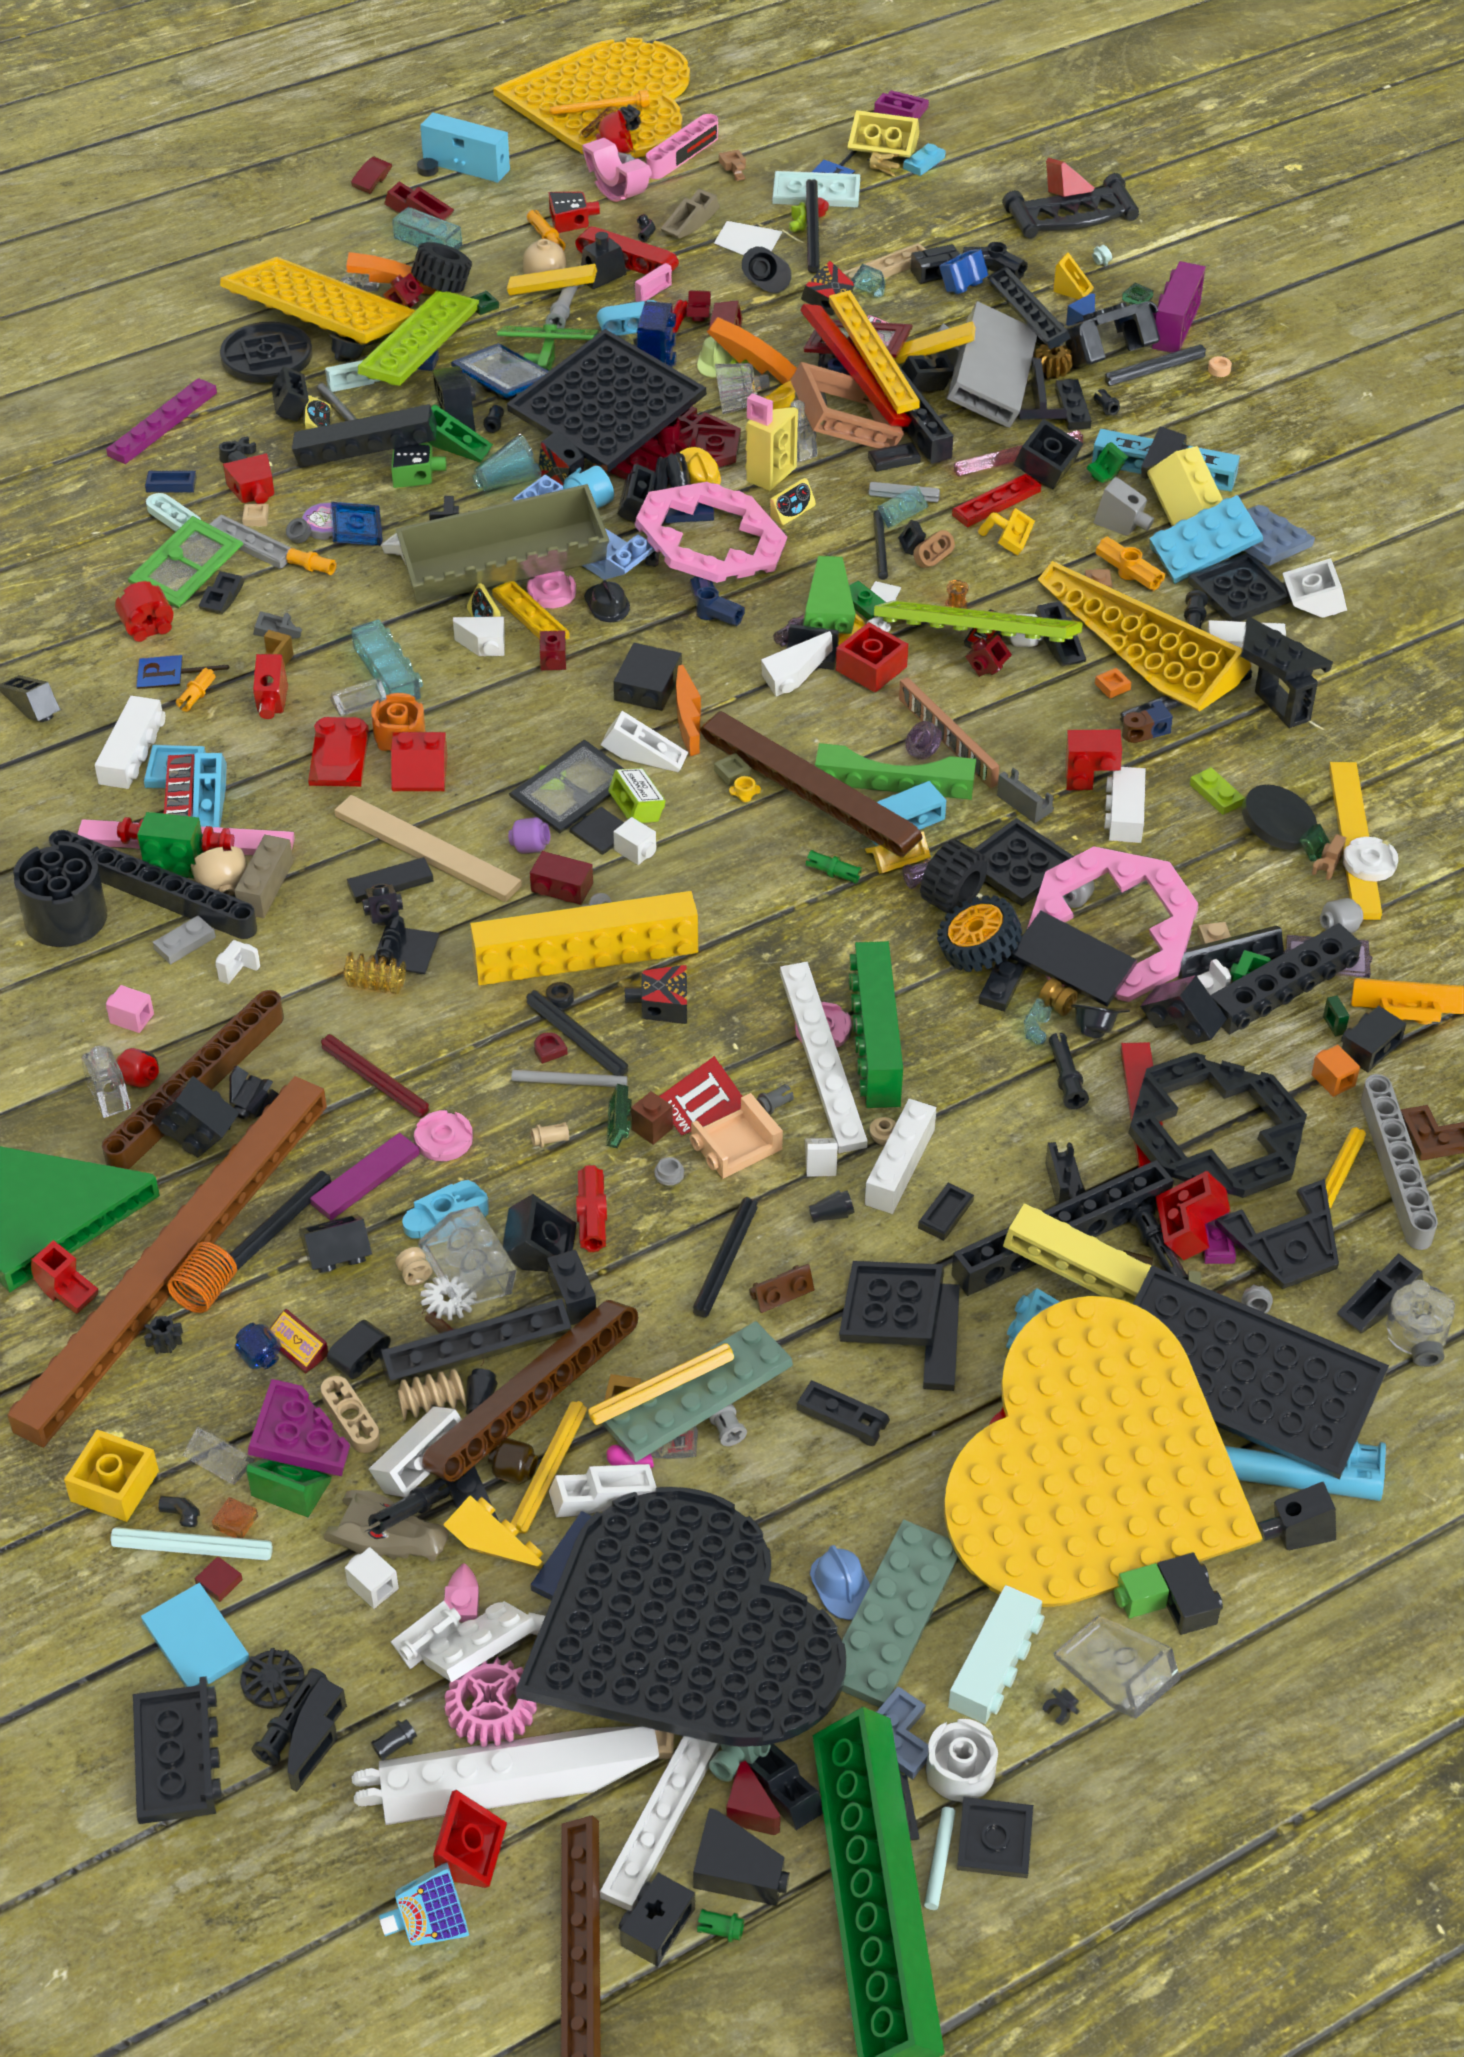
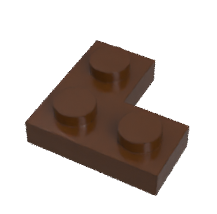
(1430, 1139)

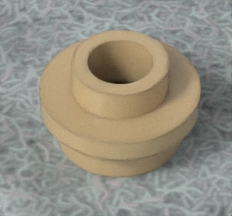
(881, 1129)

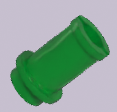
(721, 1925)

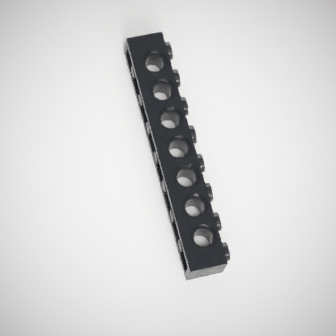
(1091, 1213)

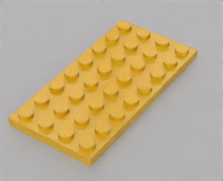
(318, 299)

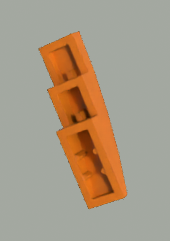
(380, 269)
(744, 345)
(688, 711)

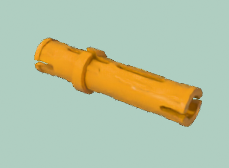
(544, 228)

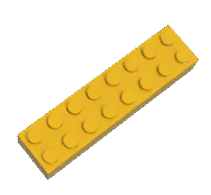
(584, 938)

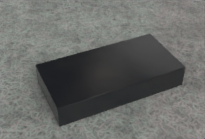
(894, 456)
(945, 1211)

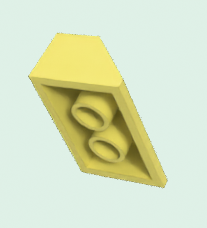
(884, 134)
(772, 448)
(1184, 485)

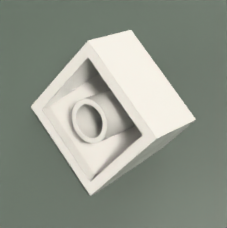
(1316, 589)

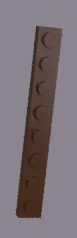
(580, 1938)

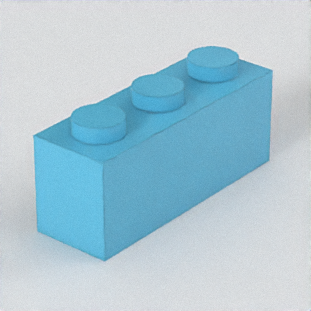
(919, 805)

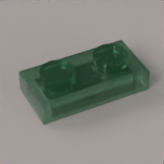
(618, 1110)

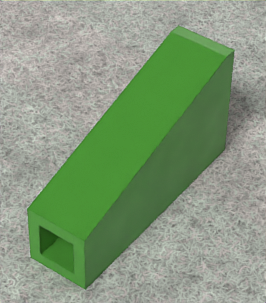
(830, 597)

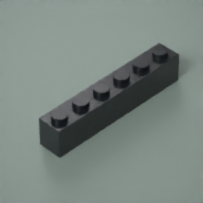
(364, 436)
(475, 1342)

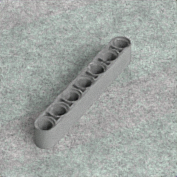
(1399, 1162)

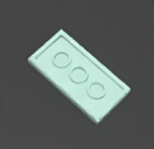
(835, 188)

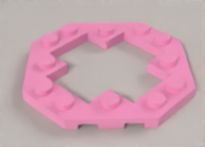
(686, 499)
(1128, 871)

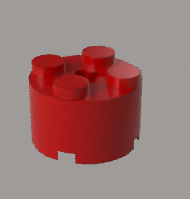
(144, 610)

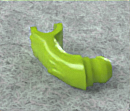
(799, 215)

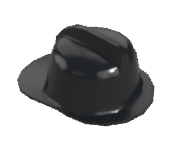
(766, 269)
(346, 348)
(607, 601)
(1096, 1020)

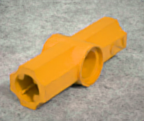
(1130, 563)

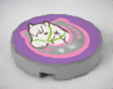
(319, 520)

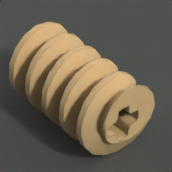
(430, 1393)

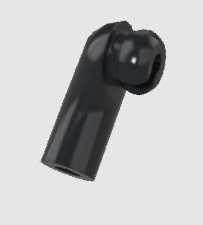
(646, 226)
(182, 1506)

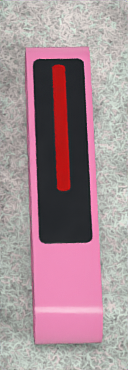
(682, 145)

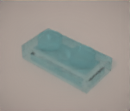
(902, 506)

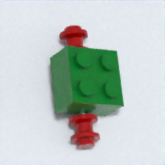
(173, 840)

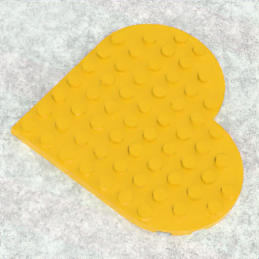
(602, 73)
(1097, 1460)

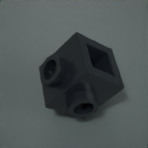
(378, 896)

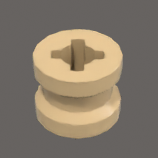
(413, 1266)

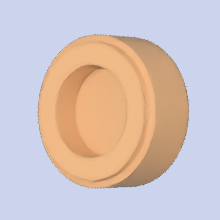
(1219, 366)

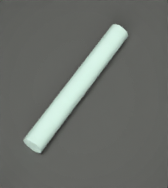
(939, 1858)

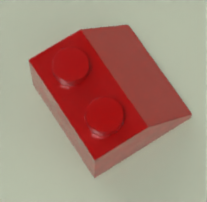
(418, 761)

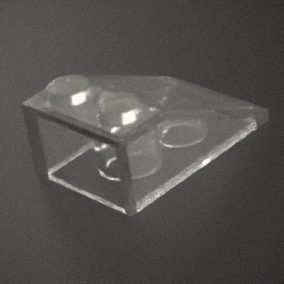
(1120, 1665)

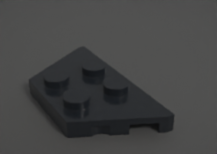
(1279, 653)

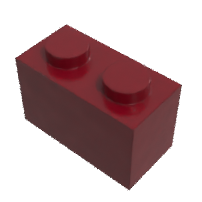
(561, 877)

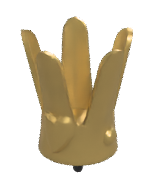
(877, 162)

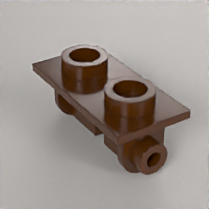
(783, 1288)

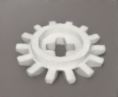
(437, 1303)

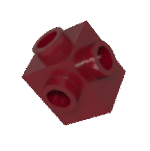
(404, 290)
(988, 655)

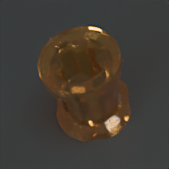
(957, 596)

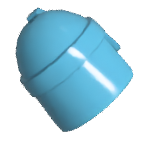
(597, 481)

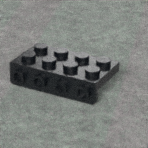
(176, 1753)

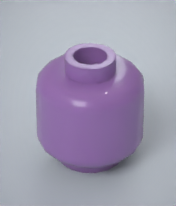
(529, 835)

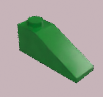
(458, 438)

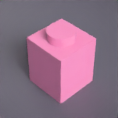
(129, 1008)

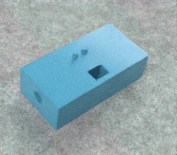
(466, 147)

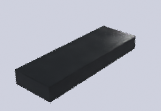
(400, 876)

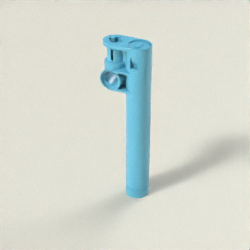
(1360, 1479)

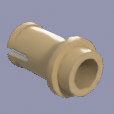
(549, 1134)

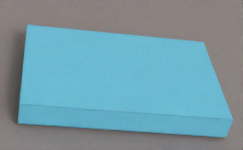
(195, 1637)

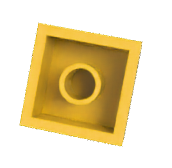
(111, 1475)

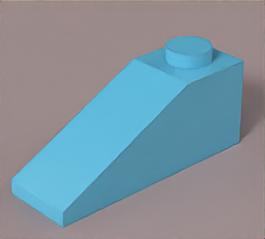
(209, 788)

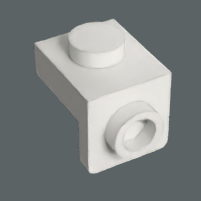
(234, 958)

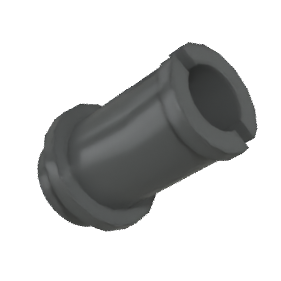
(775, 1099)

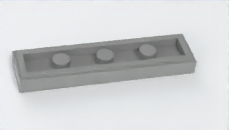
(254, 542)

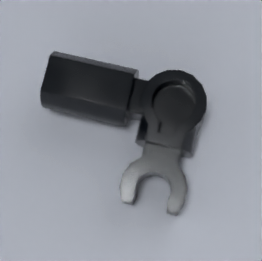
(235, 450)

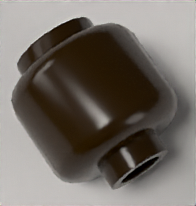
(513, 1461)

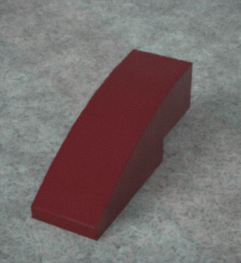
(402, 196)

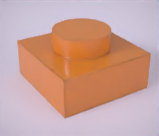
(1112, 683)

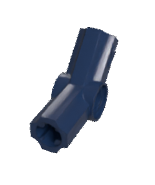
(713, 606)

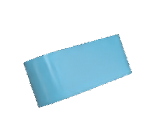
(621, 318)

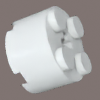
(961, 1760)

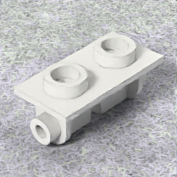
(417, 1638)

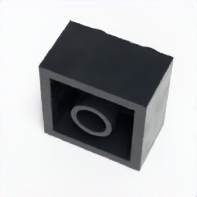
(1048, 454)
(195, 1117)

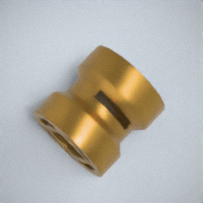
(1058, 997)

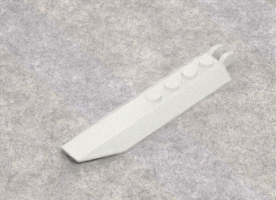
(507, 1773)

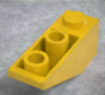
(486, 1535)

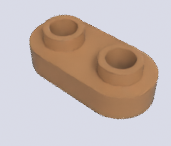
(930, 552)

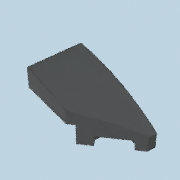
(276, 623)

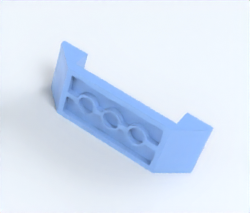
(620, 554)

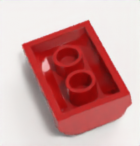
(339, 752)

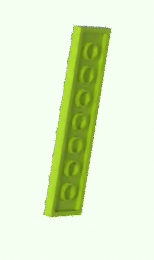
(418, 337)
(984, 621)

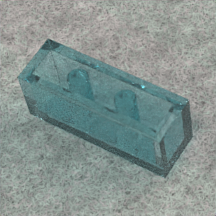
(417, 228)

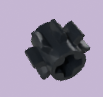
(631, 116)
(163, 1334)

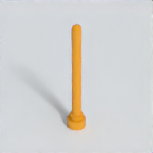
(640, 99)

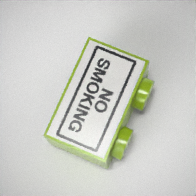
(637, 795)

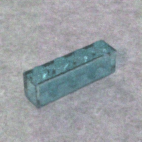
(385, 659)

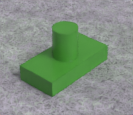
(547, 355)

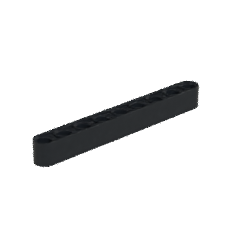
(167, 888)

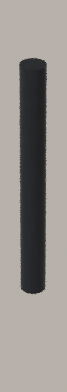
(880, 545)

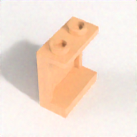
(738, 1138)

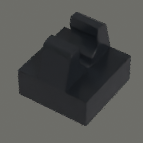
(911, 536)

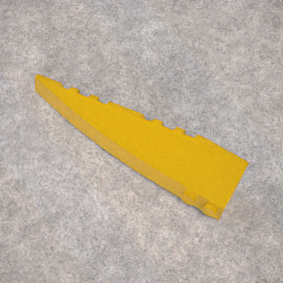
(1161, 648)

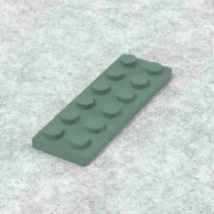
(680, 1409)
(896, 1611)

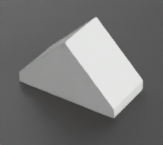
(821, 1156)

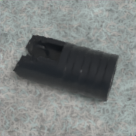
(677, 470)

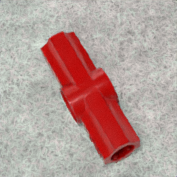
(591, 1208)

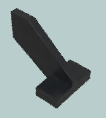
(1041, 410)

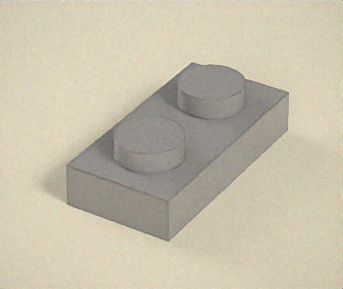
(184, 939)

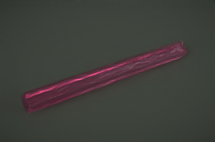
(996, 458)

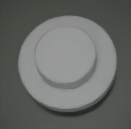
(669, 1171)

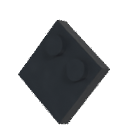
(995, 1837)

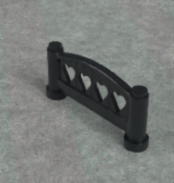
(1112, 193)

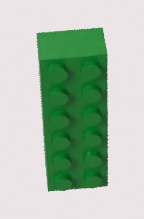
(876, 1024)

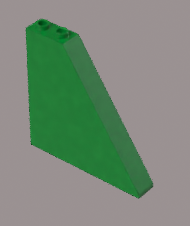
(61, 1202)

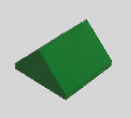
(287, 1485)

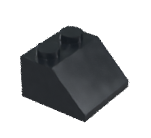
(536, 1232)
(335, 1243)

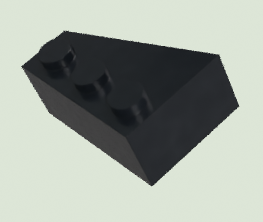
(455, 394)

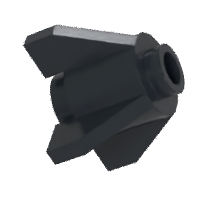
(249, 1095)

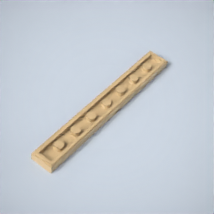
(434, 850)

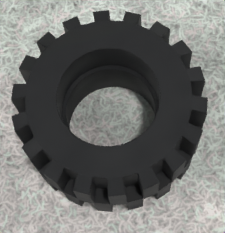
(441, 267)
(953, 876)

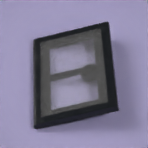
(568, 786)

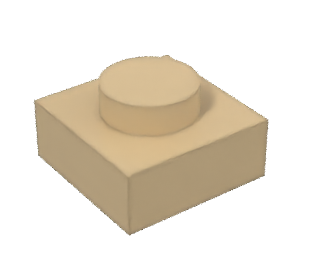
(1213, 932)

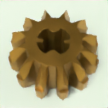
(1054, 361)

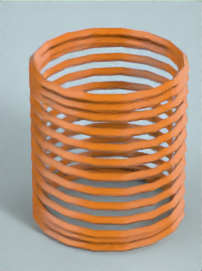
(208, 1269)

